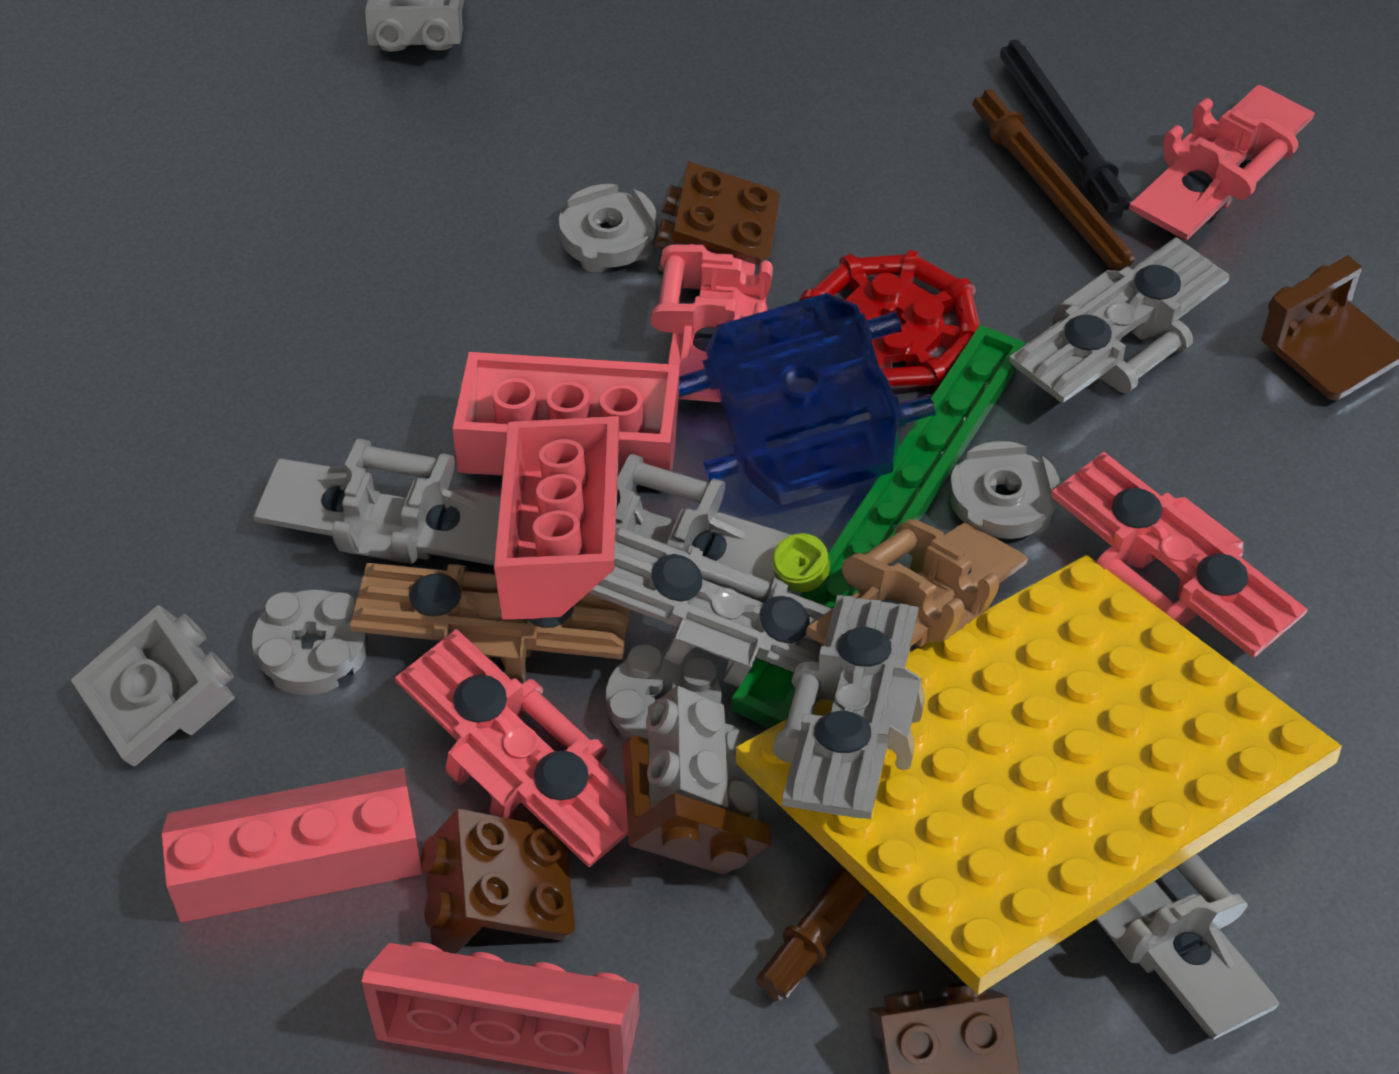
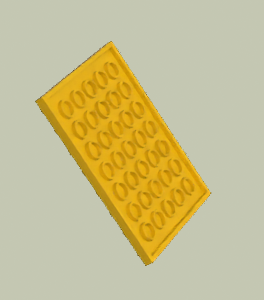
(1056, 771)

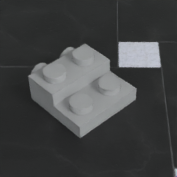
(414, 22)
(154, 684)
(696, 753)

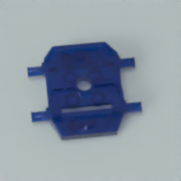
(817, 340)

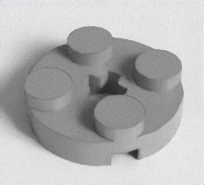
(612, 247)
(1000, 515)
(302, 614)
(647, 674)

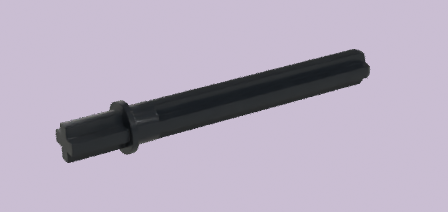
(1097, 174)

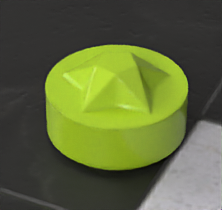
(801, 562)

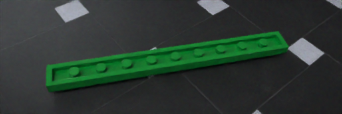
(906, 493)

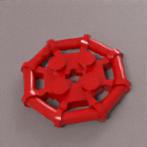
(917, 310)

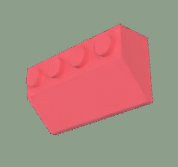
(547, 388)
(556, 514)
(290, 845)
(502, 1009)

